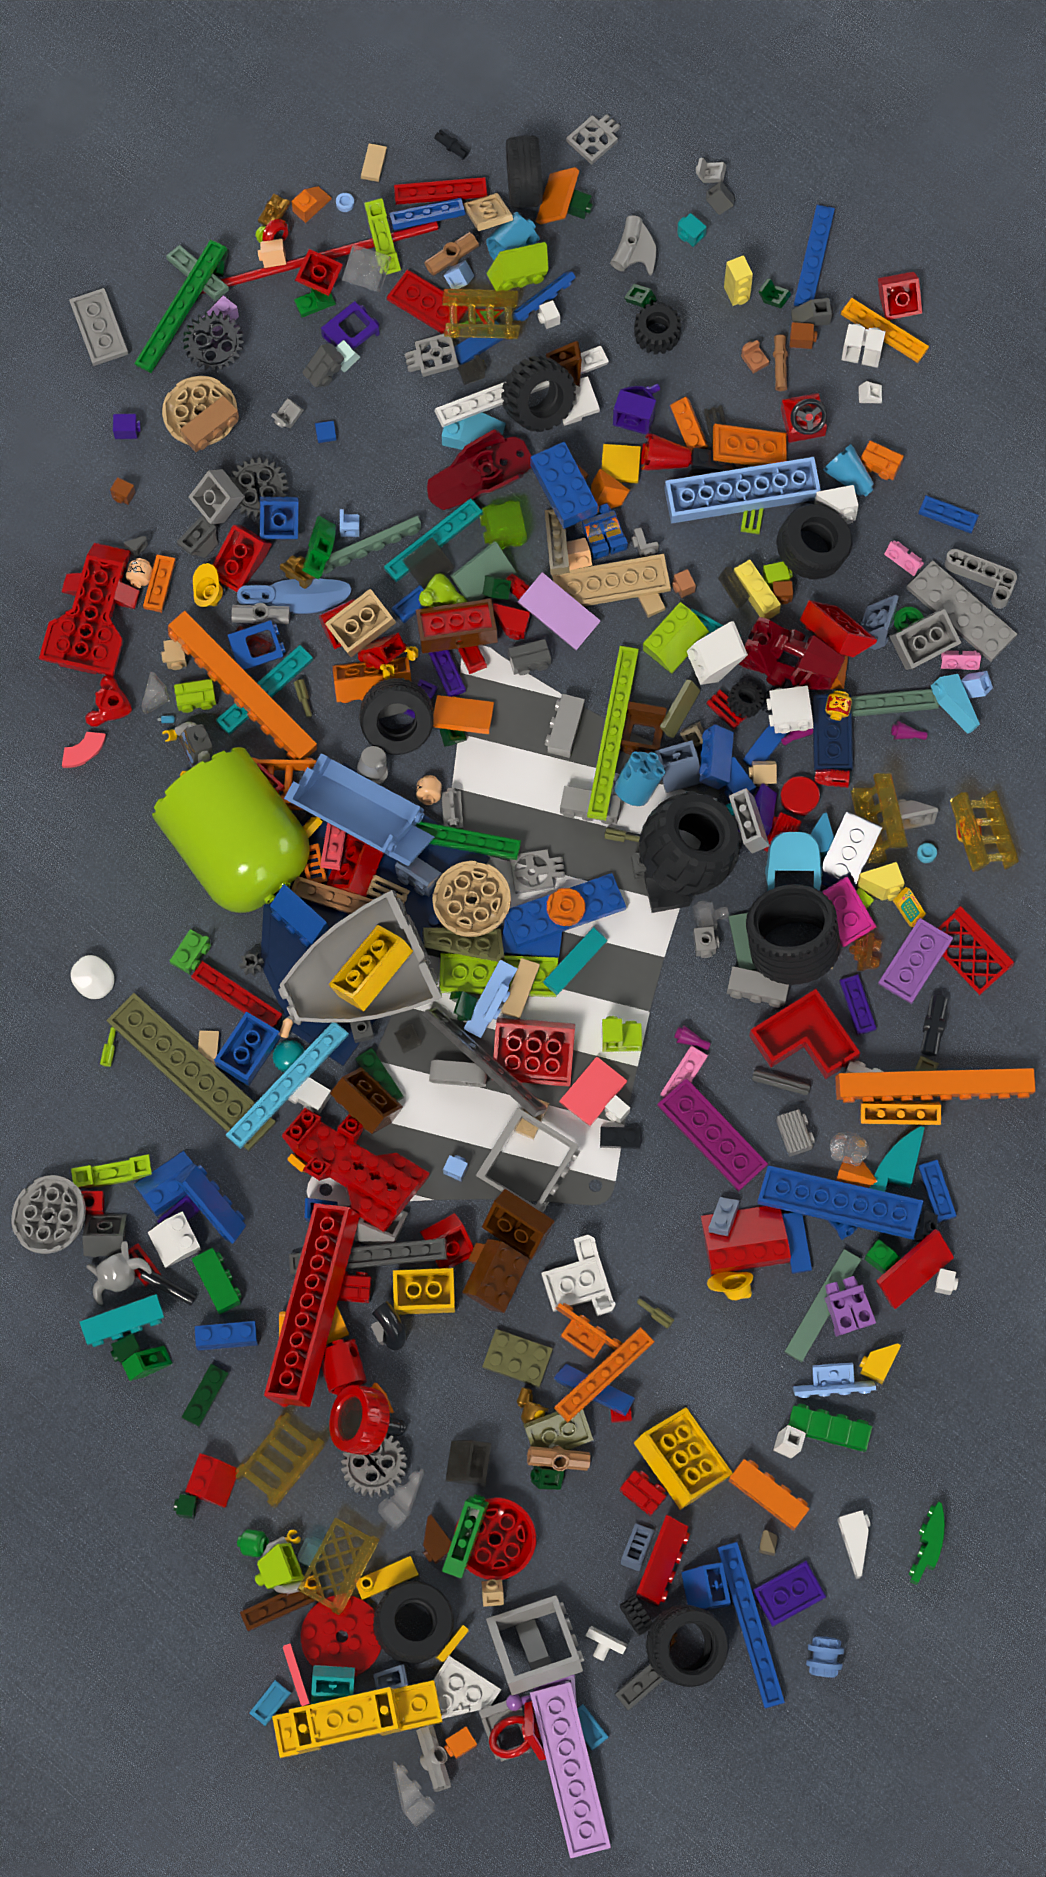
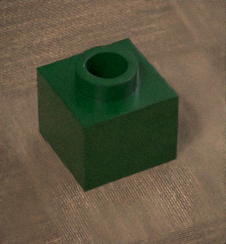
(185, 1506)

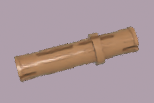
(780, 362)

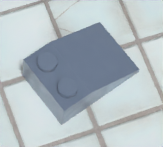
(879, 620)

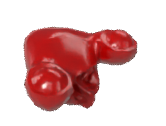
(111, 703)

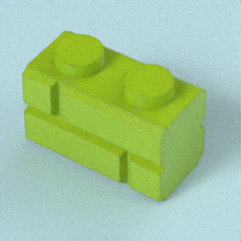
(195, 695)

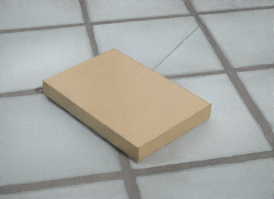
(488, 212)

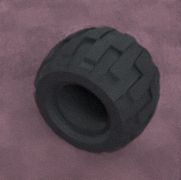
(674, 862)

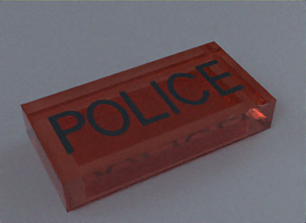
(256, 645)

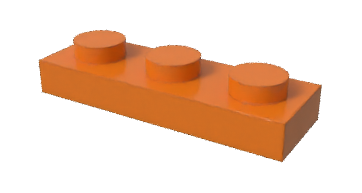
(688, 424)
(159, 583)

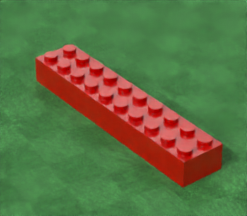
(312, 1305)

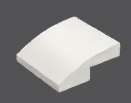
(584, 403)

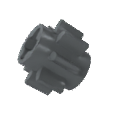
(251, 958)

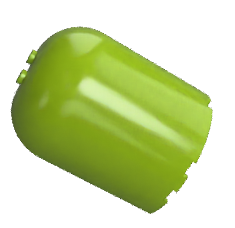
(233, 831)

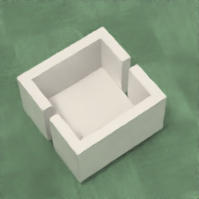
(859, 336)

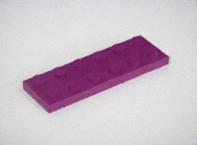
(712, 1134)

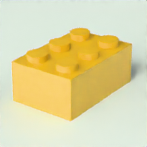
(424, 1291)

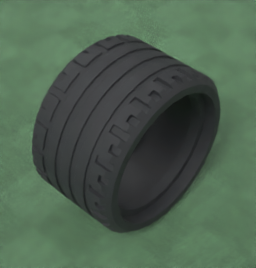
(785, 906)

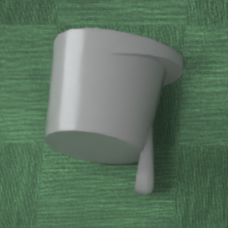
(373, 764)

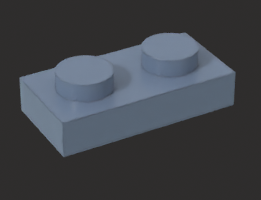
(724, 1216)

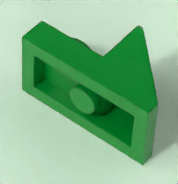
(313, 302)

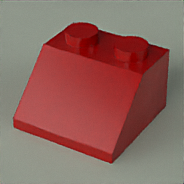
(319, 272)
(900, 295)
(457, 1240)
(212, 1480)

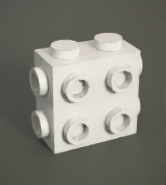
(790, 709)

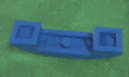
(764, 746)

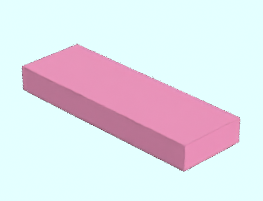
(687, 1069)

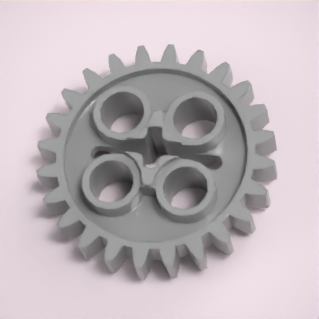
(359, 1475)

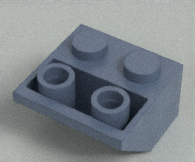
(680, 766)
(418, 875)

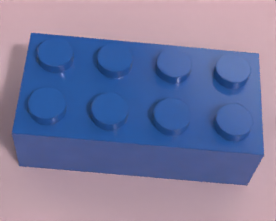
(564, 485)

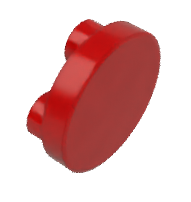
(800, 795)

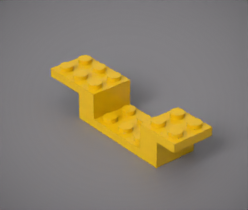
(356, 1717)

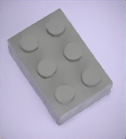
(925, 639)

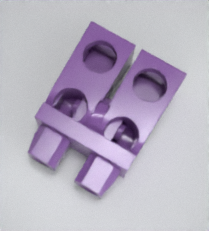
(849, 1307)

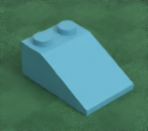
(469, 429)

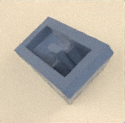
(392, 1677)

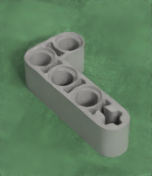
(978, 574)

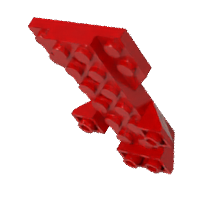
(98, 591)
(337, 1156)

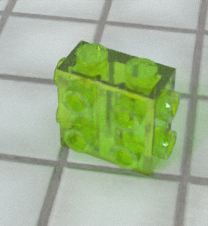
(503, 524)

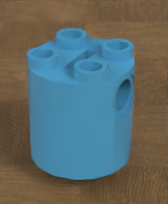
(512, 235)
(639, 778)

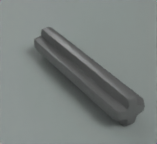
(781, 1082)

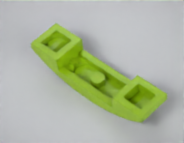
(381, 233)
(112, 1173)

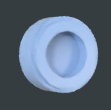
(345, 202)

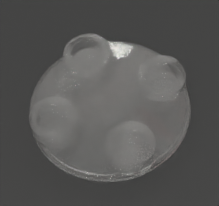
(849, 1148)

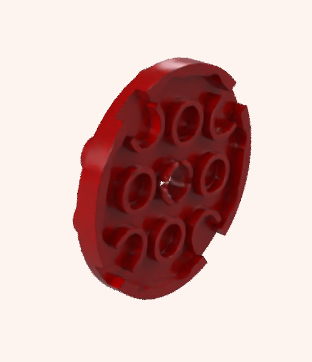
(320, 1633)

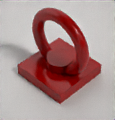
(529, 1730)

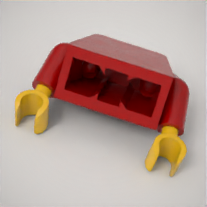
(384, 651)

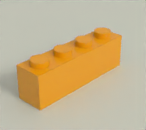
(900, 1112)

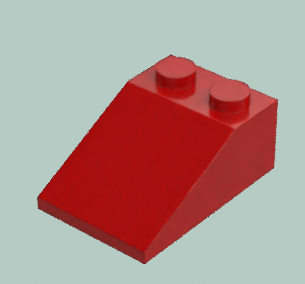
(240, 557)

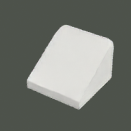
(870, 393)

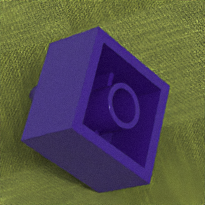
(635, 408)

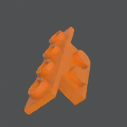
(584, 1335)

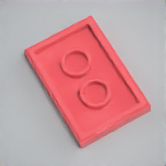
(593, 1091)
(296, 1675)

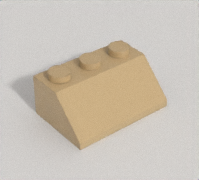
(360, 623)

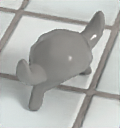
(116, 1272)

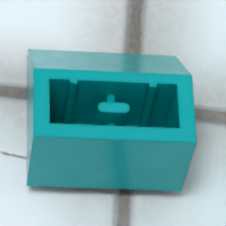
(331, 1683)

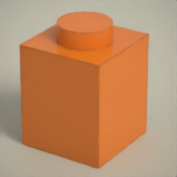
(460, 1743)

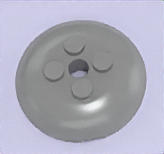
(37, 1203)

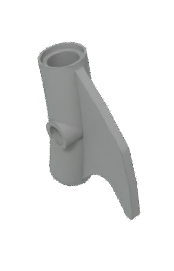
(635, 246)

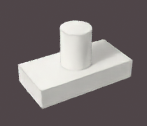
(605, 1643)

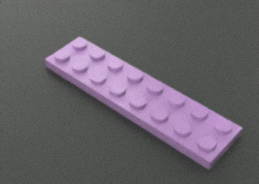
(570, 1770)

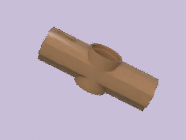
(443, 260)
(570, 1459)

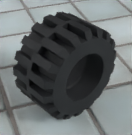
(661, 315)

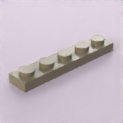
(556, 544)

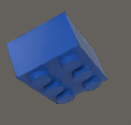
(247, 1048)

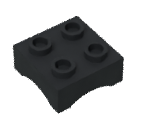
(661, 899)

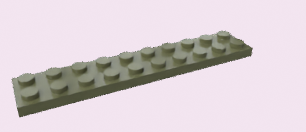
(184, 1065)

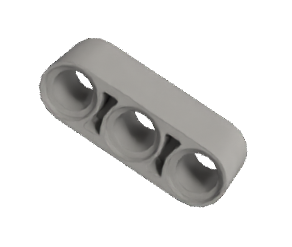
(457, 1073)

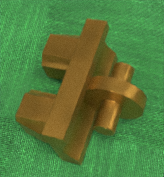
(274, 209)
(293, 570)

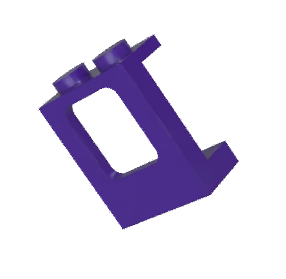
(335, 335)

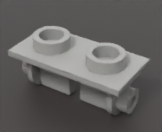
(452, 808)

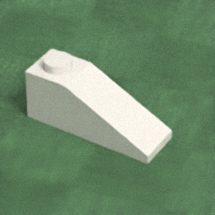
(855, 1534)

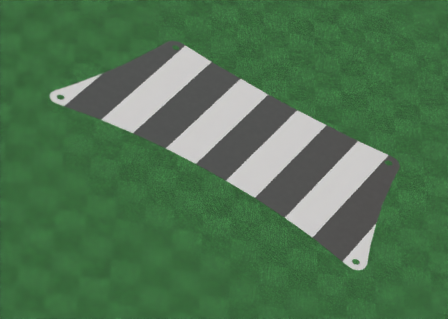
(516, 793)

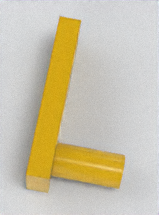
(386, 1578)

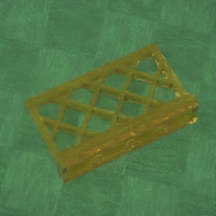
(350, 1578)

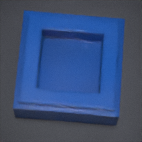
(325, 431)

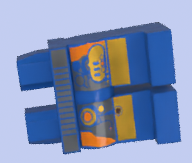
(602, 526)

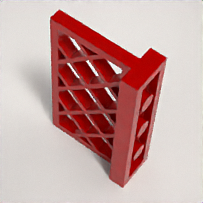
(985, 943)

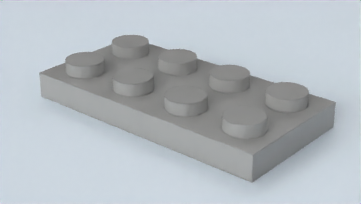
(98, 326)

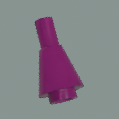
(903, 731)
(794, 735)
(686, 1036)

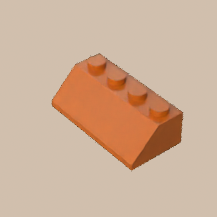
(355, 679)

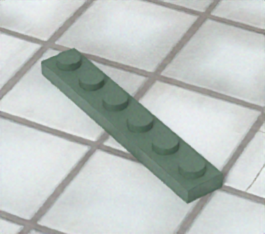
(372, 543)

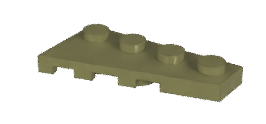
(484, 947)

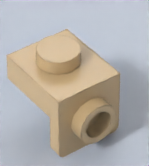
(492, 1592)

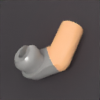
(286, 1026)

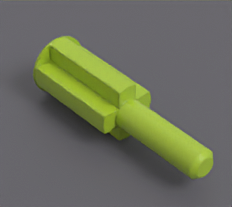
(108, 1050)

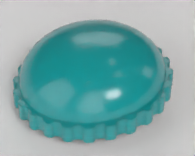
(286, 1054)

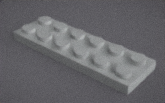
(968, 615)

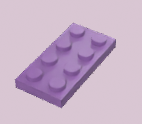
(915, 961)

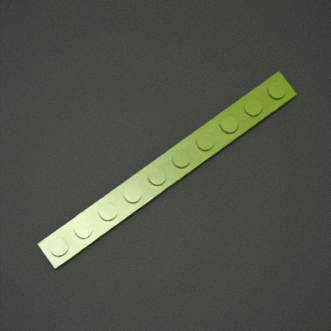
(612, 733)

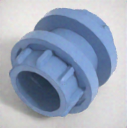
(825, 1656)

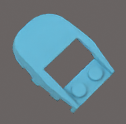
(793, 853)

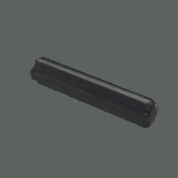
(169, 1287)

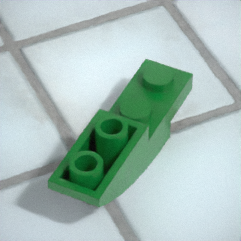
(320, 547)
(932, 1536)

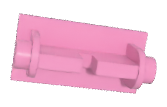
(899, 555)
(967, 661)

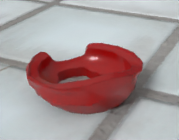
(273, 227)

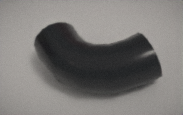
(391, 1325)

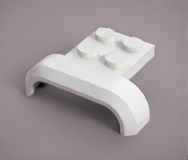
(580, 1280)

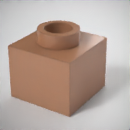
(683, 583)

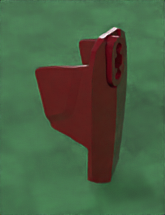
(479, 470)

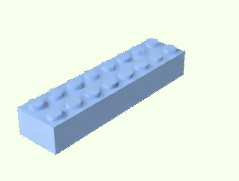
(742, 490)

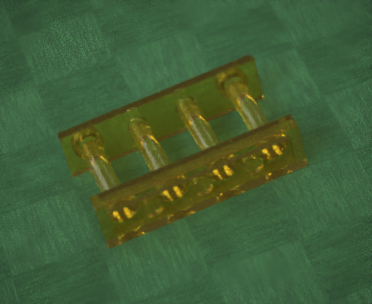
(480, 298)
(890, 810)
(971, 835)
(287, 1479)

